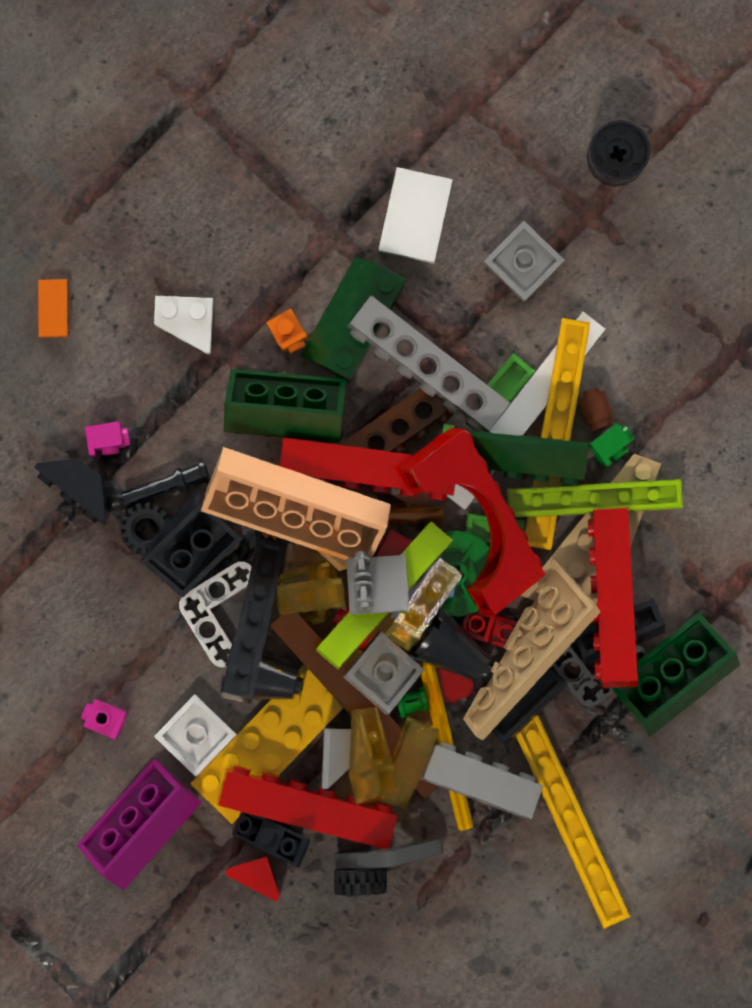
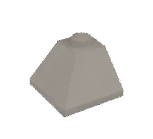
(335, 754)

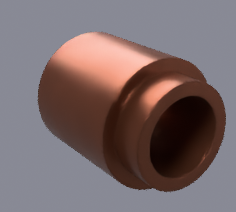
(596, 409)

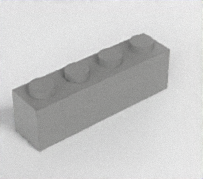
(482, 782)

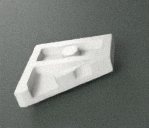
(186, 319)

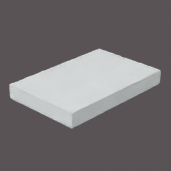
(415, 215)

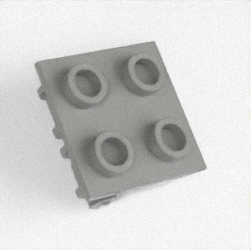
(377, 584)

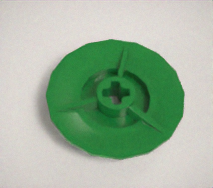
(470, 555)

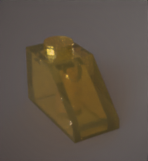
(311, 596)

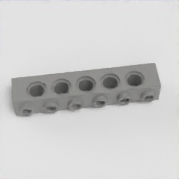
(491, 403)

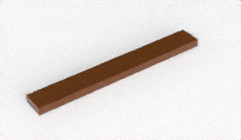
(303, 643)

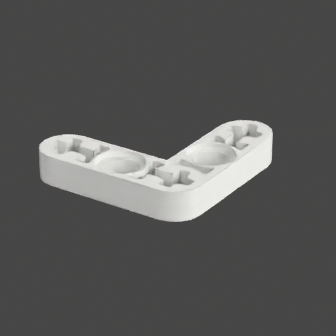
(207, 603)

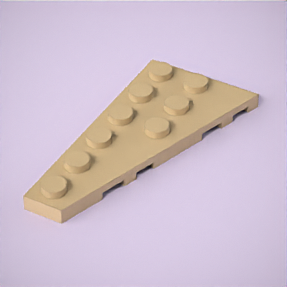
(574, 550)
(534, 645)

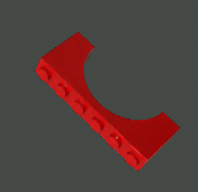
(510, 561)

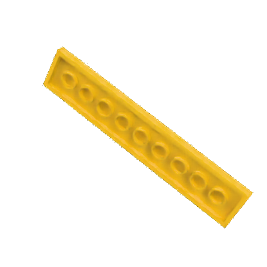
(276, 733)

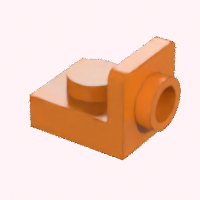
(287, 332)

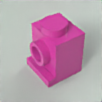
(106, 438)
(115, 718)

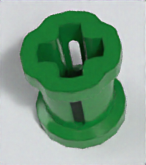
(413, 702)

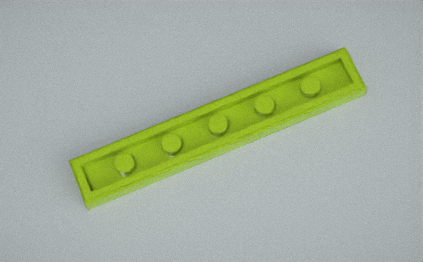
(590, 497)
(356, 628)

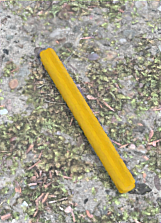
(440, 721)

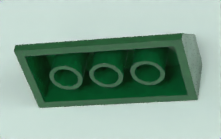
(331, 342)
(284, 405)
(532, 456)
(677, 674)

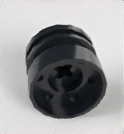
(626, 139)

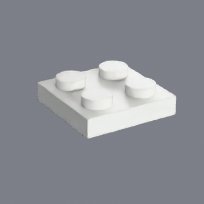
(195, 735)

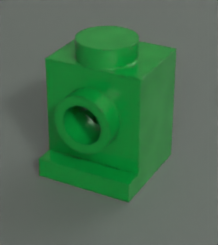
(611, 444)

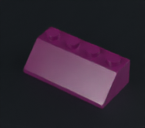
(138, 824)

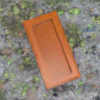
(53, 308)

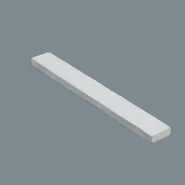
(528, 403)

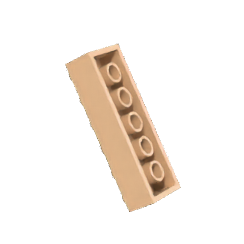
(294, 506)

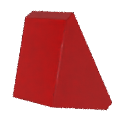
(256, 875)

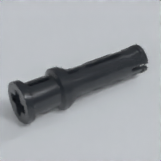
(180, 481)

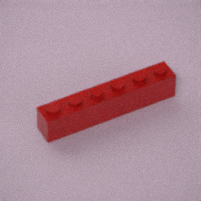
(352, 466)
(614, 597)
(307, 808)

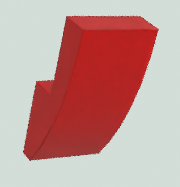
(488, 628)

